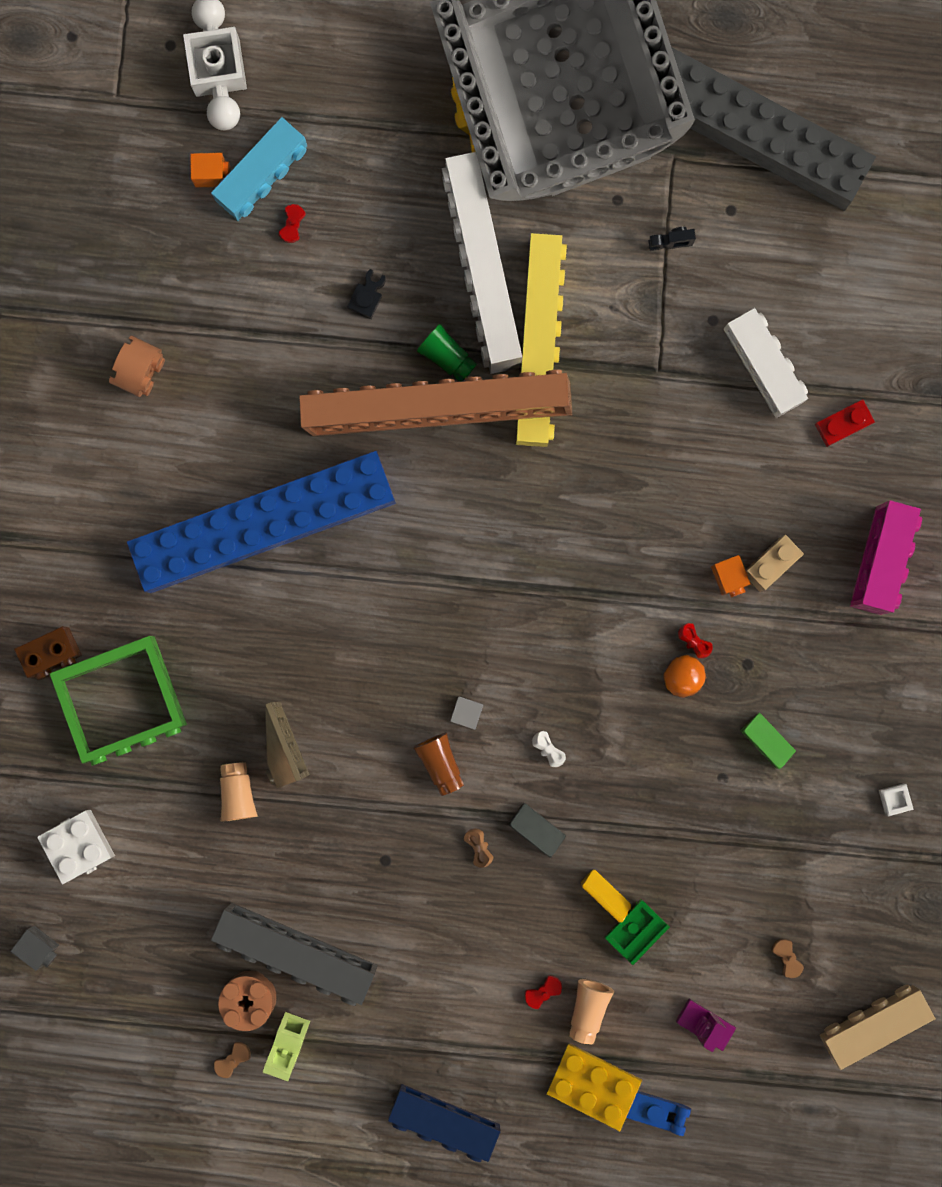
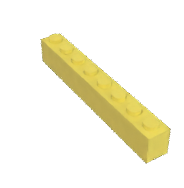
(541, 325)

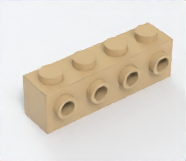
(876, 1026)

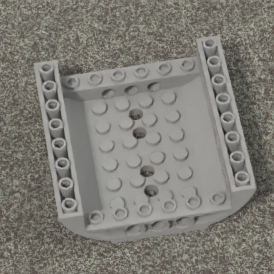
(523, 97)

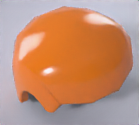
(684, 676)

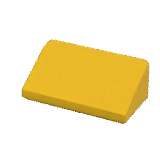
(606, 895)

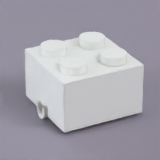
(76, 846)

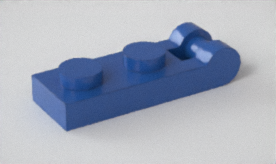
(655, 1110)

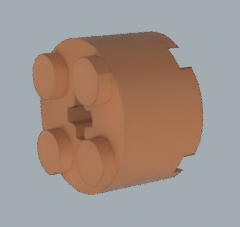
(136, 367)
(236, 1011)

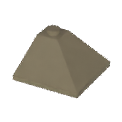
(283, 753)

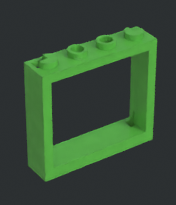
(145, 738)

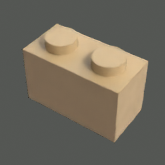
(773, 563)

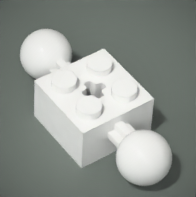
(218, 77)

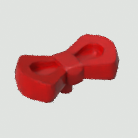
(294, 216)
(688, 634)
(535, 997)

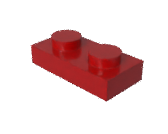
(845, 423)

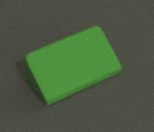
(768, 741)

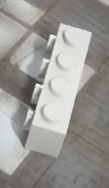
(766, 363)

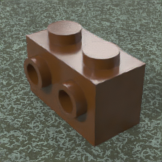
(48, 653)

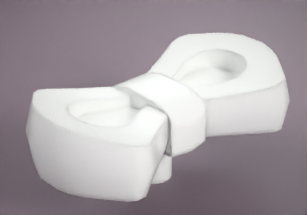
(542, 741)

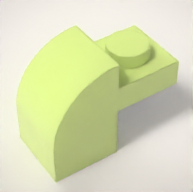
(286, 1046)

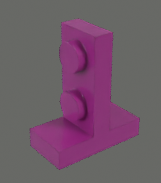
(708, 1027)

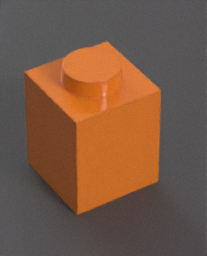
(208, 169)
(731, 576)

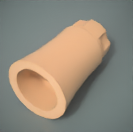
(236, 793)
(589, 1010)

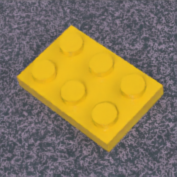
(594, 1087)

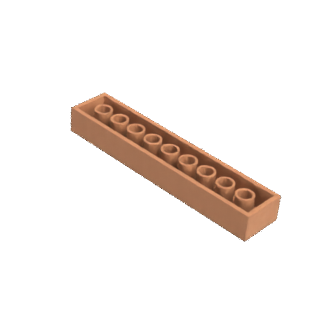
(436, 403)

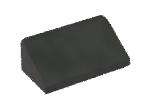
(537, 830)

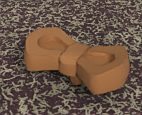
(482, 856)
(792, 967)
(239, 1054)

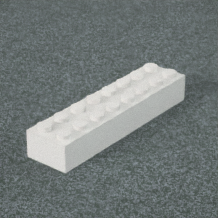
(484, 267)

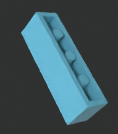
(260, 169)

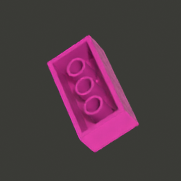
(886, 558)

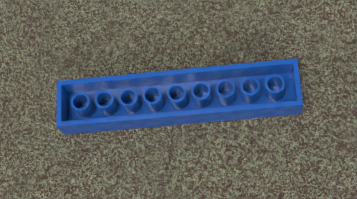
(261, 522)

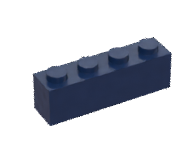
(444, 1123)

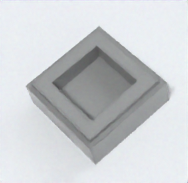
(466, 713)

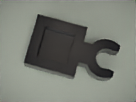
(677, 238)
(365, 298)

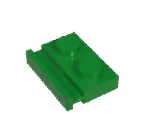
(637, 932)

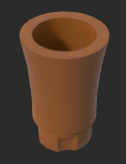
(440, 763)

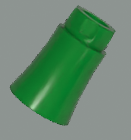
(447, 354)

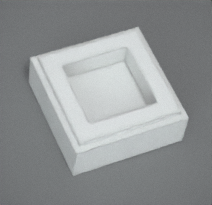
(896, 799)

